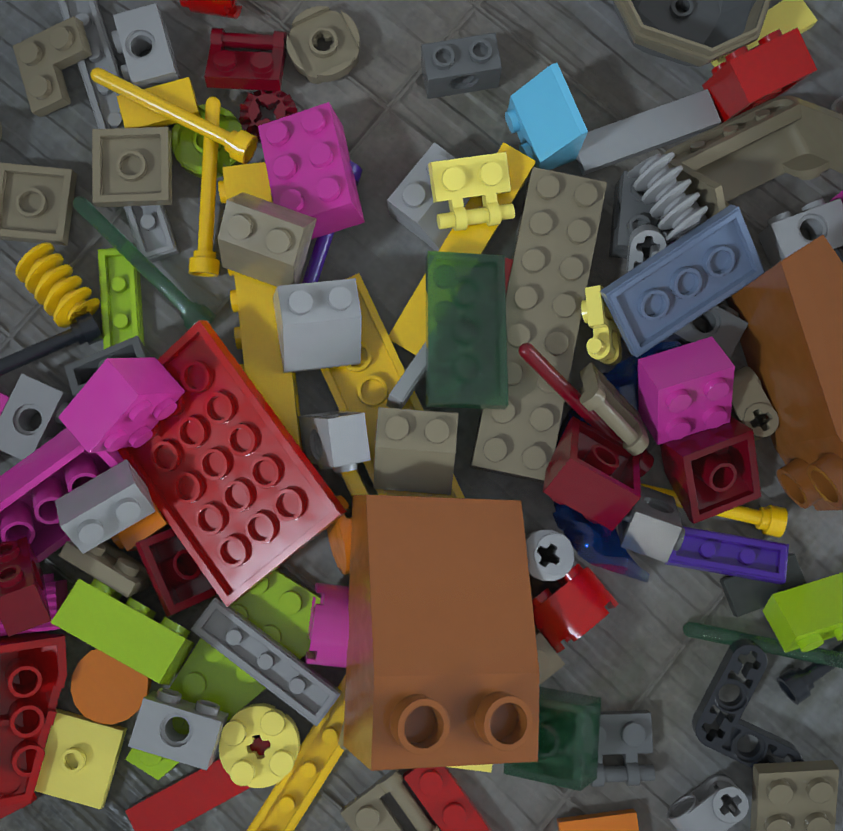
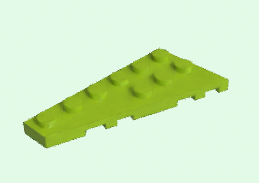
(276, 607)

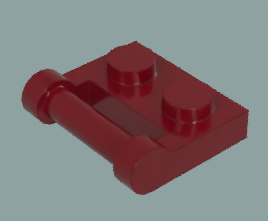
(246, 68)

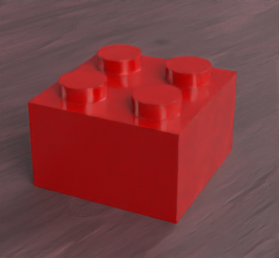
(759, 73)

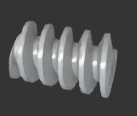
(667, 195)
(558, 549)

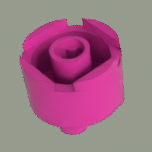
(329, 626)

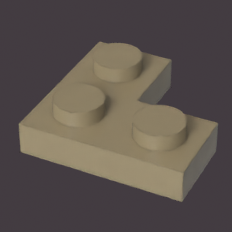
(44, 58)

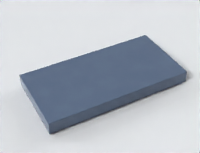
(683, 280)

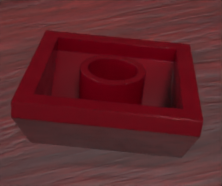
(173, 572)

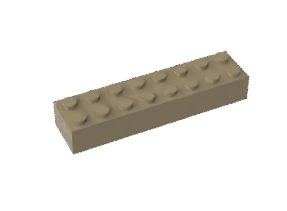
(542, 309)

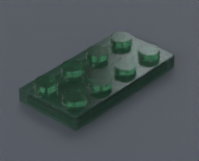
(466, 331)

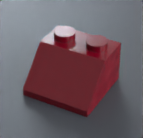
(713, 469)
(593, 475)

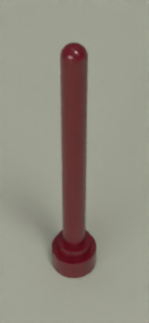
(572, 397)

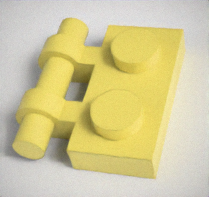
(468, 178)
(606, 339)

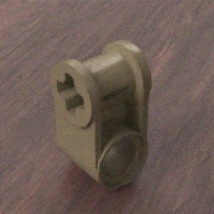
(751, 402)

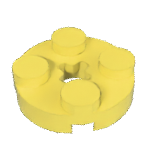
(246, 766)

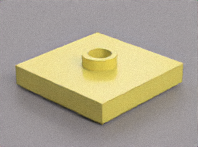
(80, 759)

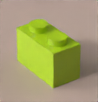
(807, 614)

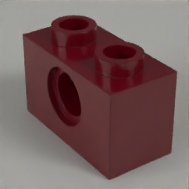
(21, 588)

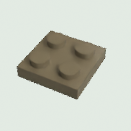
(131, 167)
(36, 203)
(794, 796)

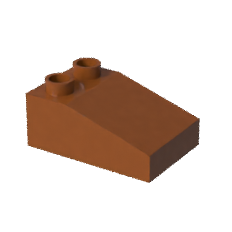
(798, 357)
(440, 634)

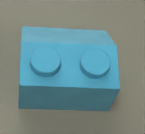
(547, 120)

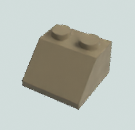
(264, 240)
(415, 450)

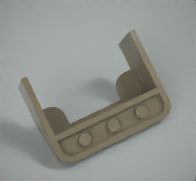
(759, 146)

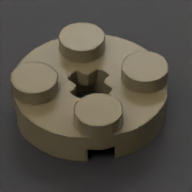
(321, 65)

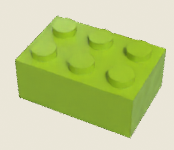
(124, 630)

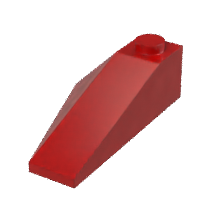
(30, 686)

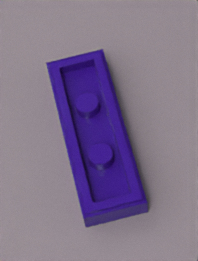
(732, 555)

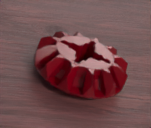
(250, 109)

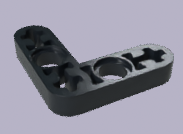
(731, 725)

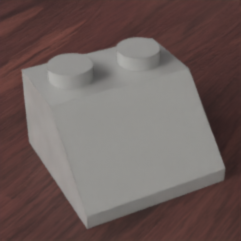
(413, 201)
(318, 324)

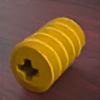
(53, 285)

